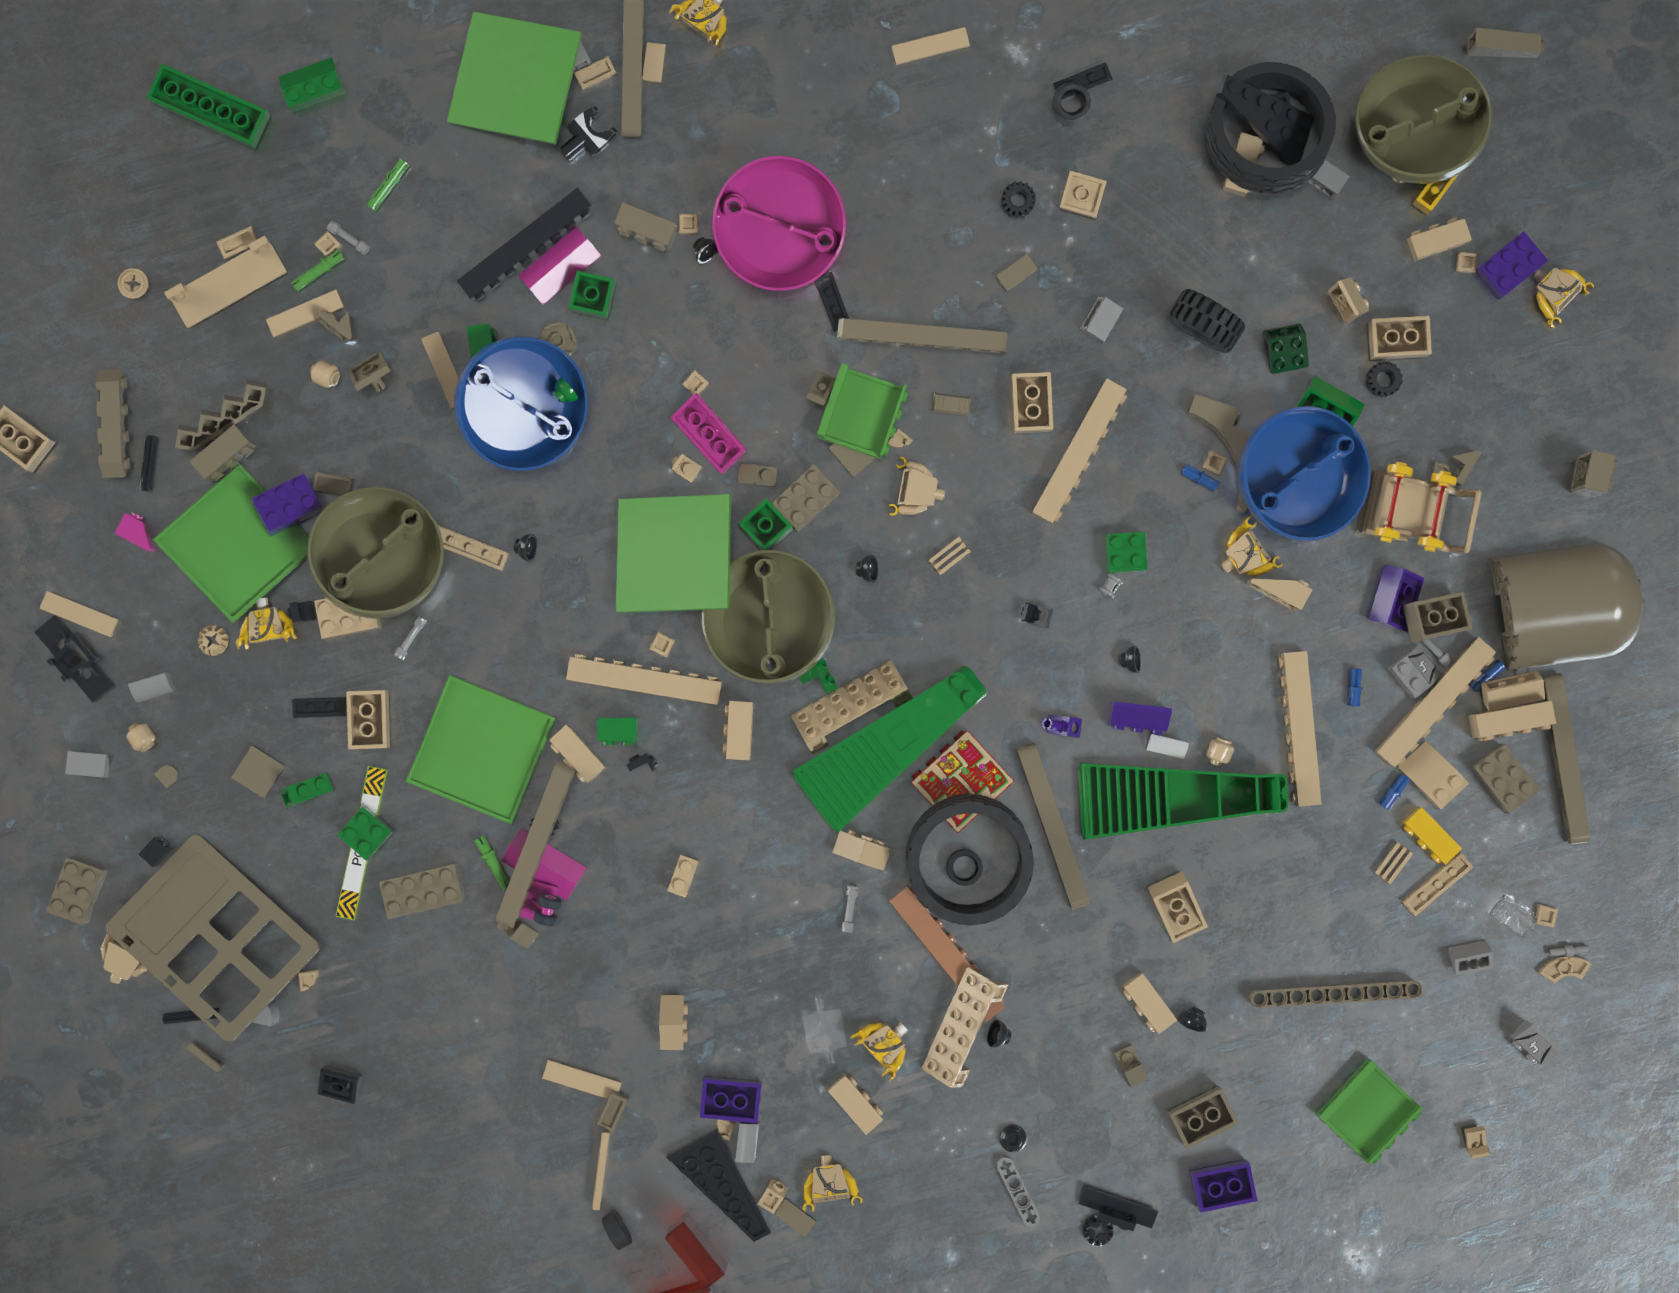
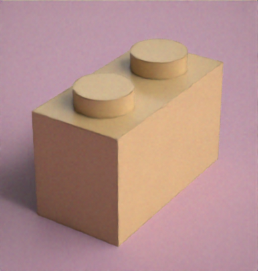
(683, 875)

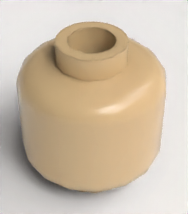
(324, 374)
(140, 737)
(1220, 751)

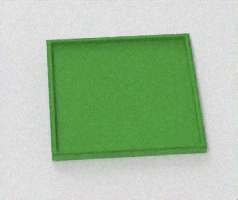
(514, 77)
(228, 548)
(673, 553)
(480, 749)

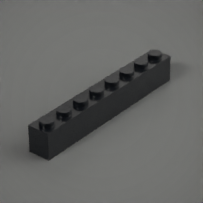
(525, 244)

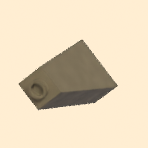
(1504, 43)

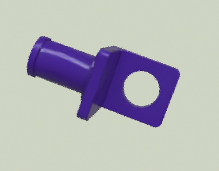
(1062, 725)

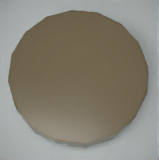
(561, 336)

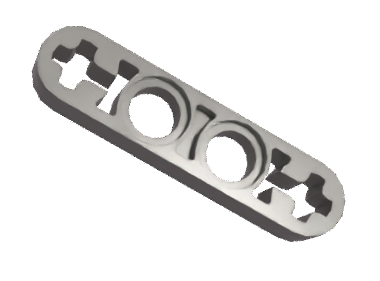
(1016, 1192)

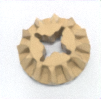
(128, 276)
(221, 638)

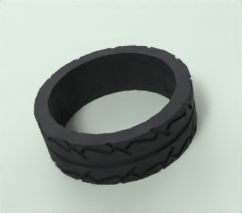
(1271, 179)
(974, 913)

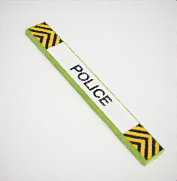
(356, 865)

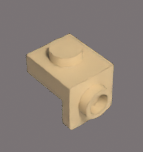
(1476, 1142)

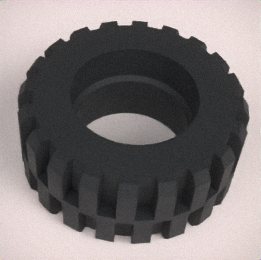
(1206, 320)

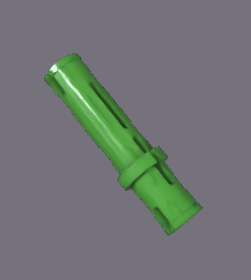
(389, 182)
(317, 270)
(492, 862)

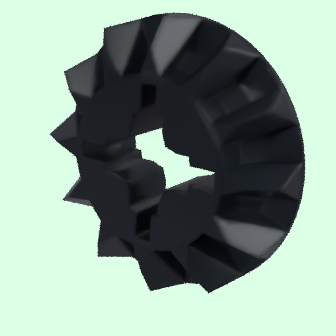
(1089, 1233)

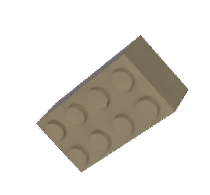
(422, 891)

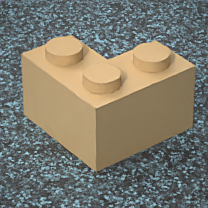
(862, 849)
(673, 1022)

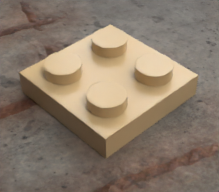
(1082, 194)

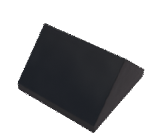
(339, 1084)

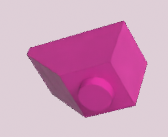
(135, 531)

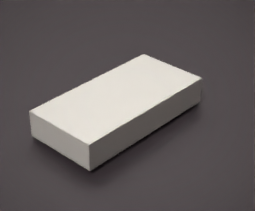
(1167, 746)

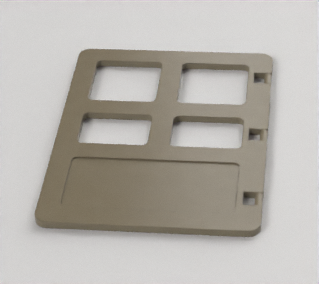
(179, 906)

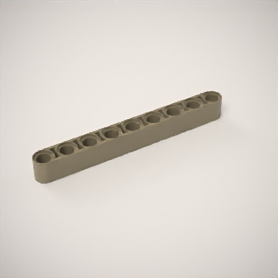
(632, 68)
(922, 335)
(1566, 762)
(1053, 826)
(535, 845)
(1344, 996)

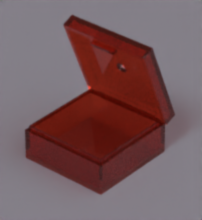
(697, 1254)

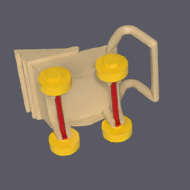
(1412, 508)

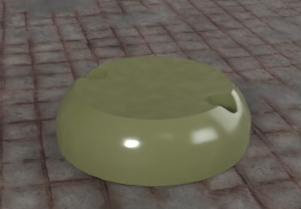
(1423, 119)
(374, 553)
(771, 618)

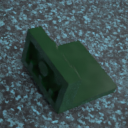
(1287, 348)

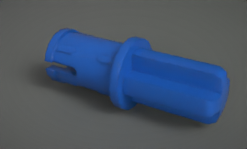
(1200, 477)
(1488, 675)
(1355, 687)
(1394, 792)

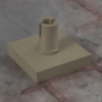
(370, 372)

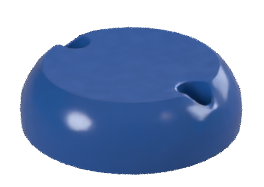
(512, 410)
(1303, 475)

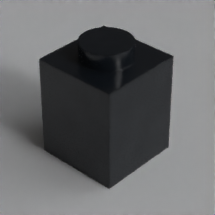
(155, 851)

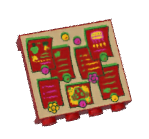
(961, 770)

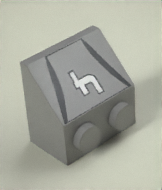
(1415, 672)
(1534, 1043)

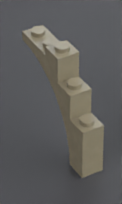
(1222, 419)

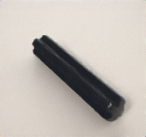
(148, 463)
(185, 1016)

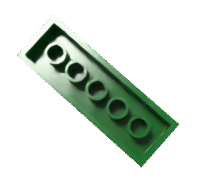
(208, 106)

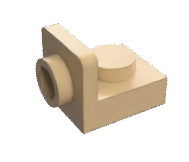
(685, 467)
(773, 1196)

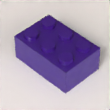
(1511, 265)
(286, 505)
(730, 1099)
(1223, 1186)

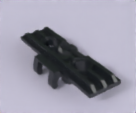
(68, 660)

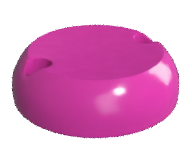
(779, 223)

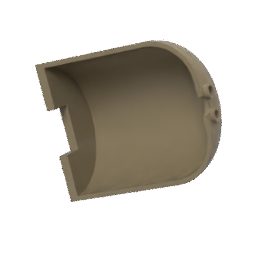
(1566, 604)

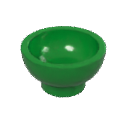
(564, 392)

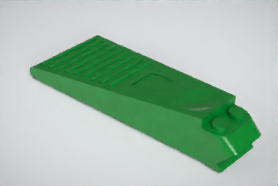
(865, 763)
(1149, 798)

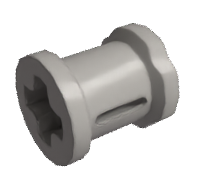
(1111, 585)

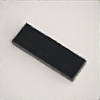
(1089, 79)
(831, 299)
(319, 707)

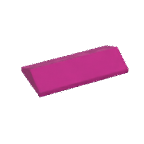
(559, 265)
(708, 433)
(553, 869)

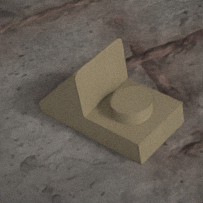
(340, 329)
(821, 388)
(1467, 462)
(757, 475)
(521, 934)
(1131, 1065)

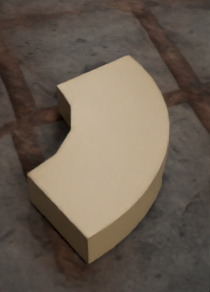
(1563, 967)

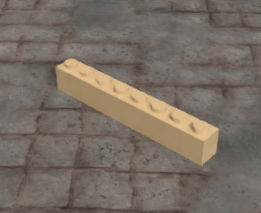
(1079, 451)
(643, 680)
(1435, 702)
(1301, 729)

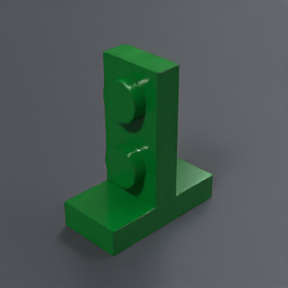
(306, 790)

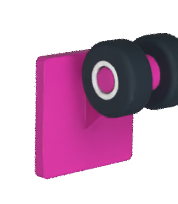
(540, 904)

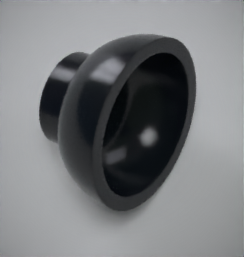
(704, 249)
(526, 547)
(868, 568)
(1131, 659)
(1194, 1020)
(998, 1034)
(1013, 1138)

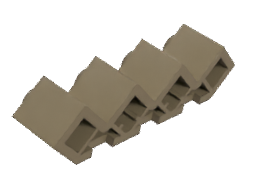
(213, 423)
(112, 432)

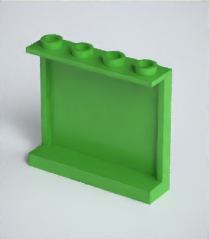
(862, 412)
(1370, 1112)

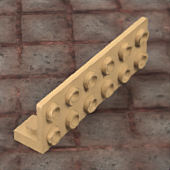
(227, 283)
(850, 703)
(961, 1027)

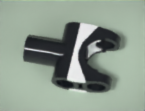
(585, 136)

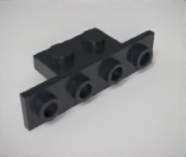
(1117, 1210)

